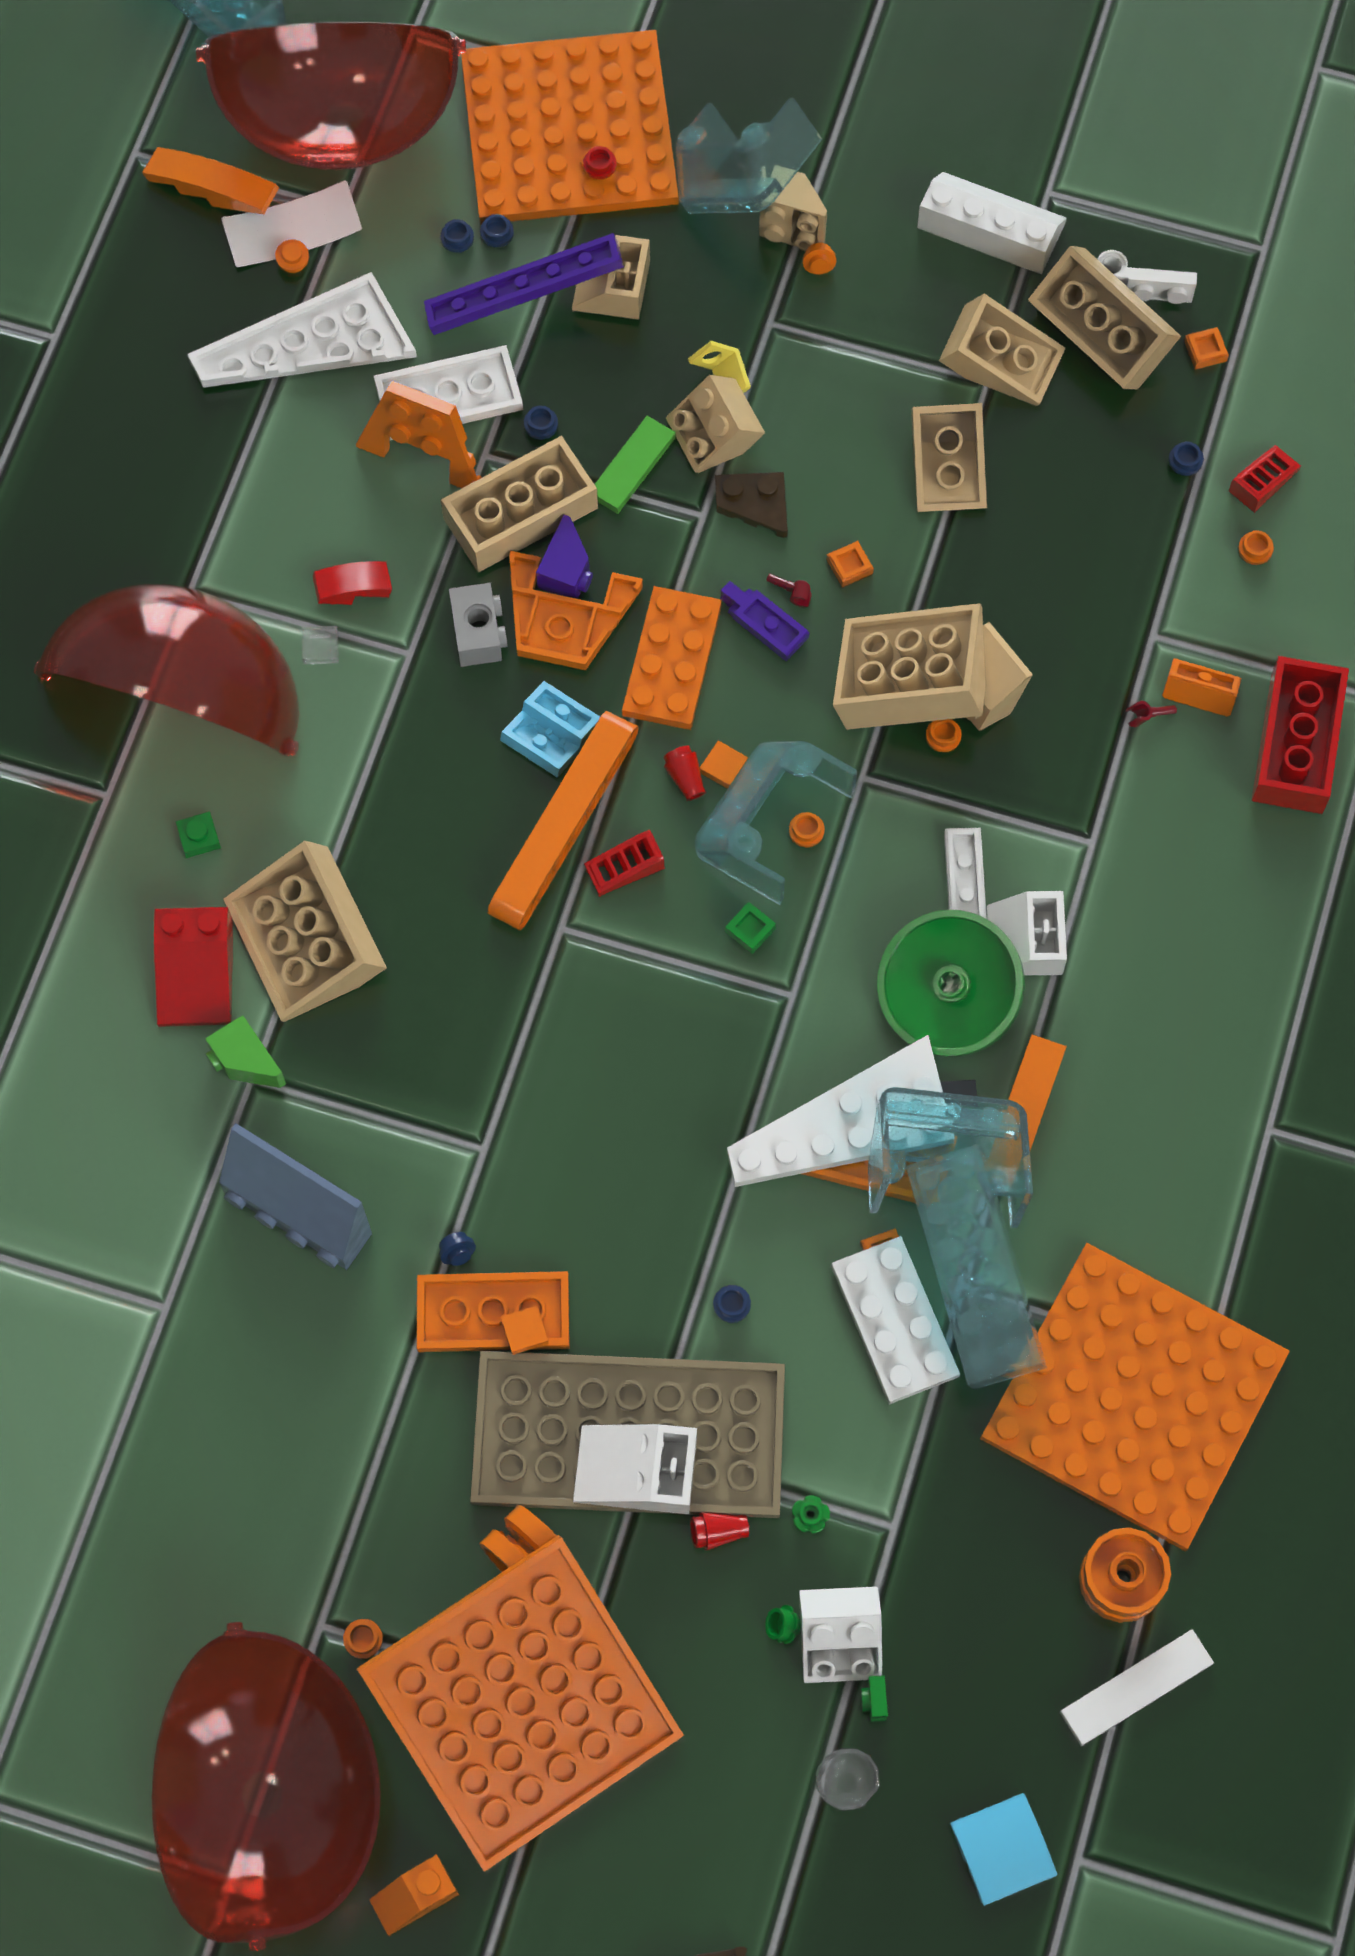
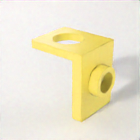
(725, 364)

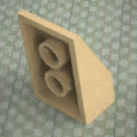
(1001, 351)
(949, 457)

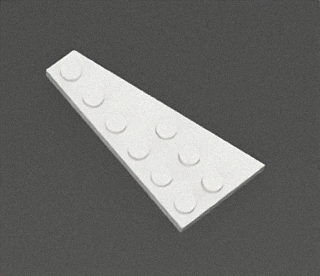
(324, 333)
(833, 1126)

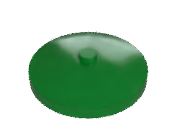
(951, 981)

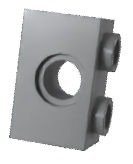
(473, 605)

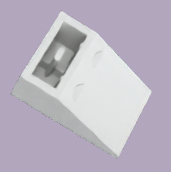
(636, 1467)

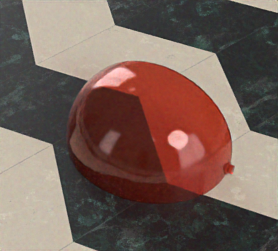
(333, 88)
(182, 654)
(262, 1789)

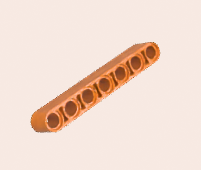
(563, 820)

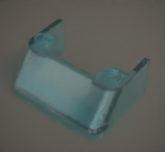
(743, 174)
(727, 838)
(927, 1124)

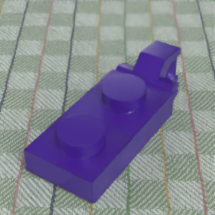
(764, 620)

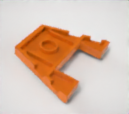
(423, 423)
(564, 627)

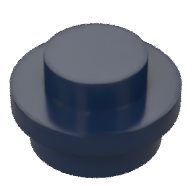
(496, 231)
(457, 236)
(541, 423)
(1186, 458)
(456, 1249)
(732, 1304)

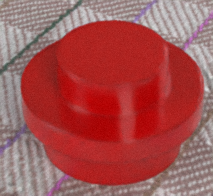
(599, 163)

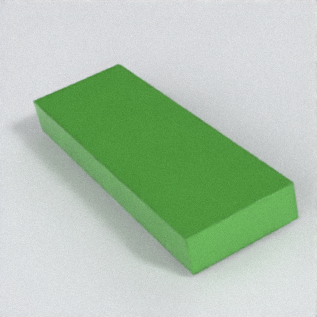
(633, 463)

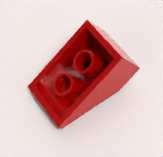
(193, 966)

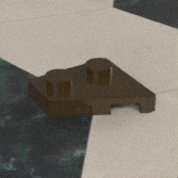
(754, 499)

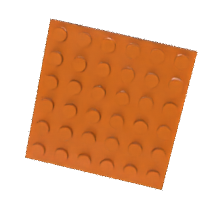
(552, 101)
(1136, 1396)
(520, 1702)

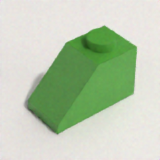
(243, 1055)

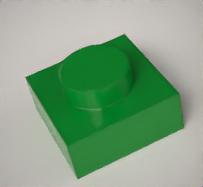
(198, 834)
(750, 927)
(874, 1698)

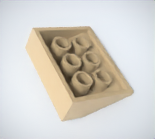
(911, 667)
(304, 931)

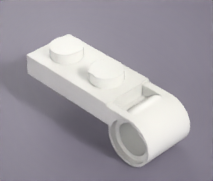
(1150, 283)

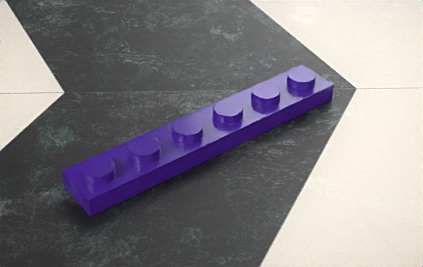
(523, 284)

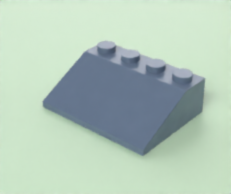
(293, 1199)

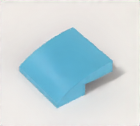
(550, 729)
(1003, 1849)

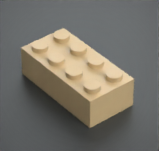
(1104, 317)
(519, 503)

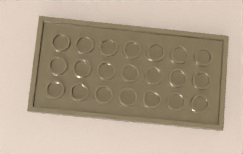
(537, 1404)

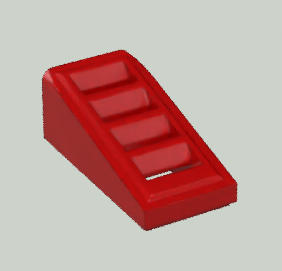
(1247, 493)
(631, 846)

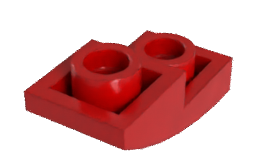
(345, 581)

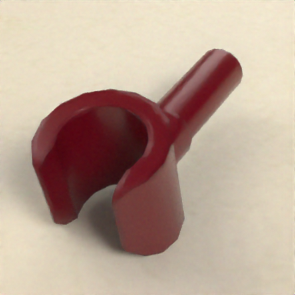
(800, 590)
(1145, 712)

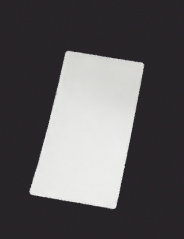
(309, 219)

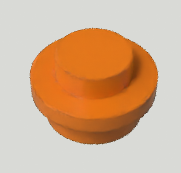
(292, 256)
(819, 259)
(1256, 547)
(943, 735)
(806, 829)
(363, 1638)

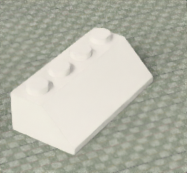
(990, 222)

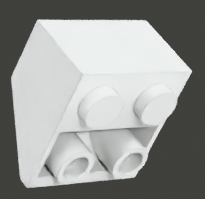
(1036, 929)
(841, 1634)

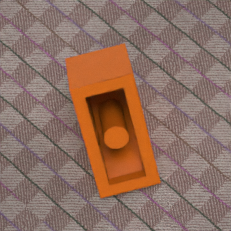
(413, 1895)

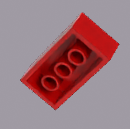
(1300, 735)

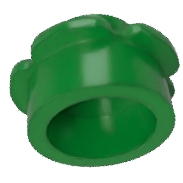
(803, 1522)
(783, 1624)

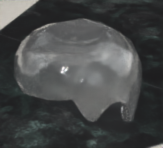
(847, 1779)

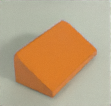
(1201, 687)

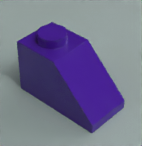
(565, 563)

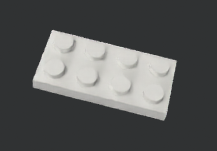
(476, 382)
(895, 1320)

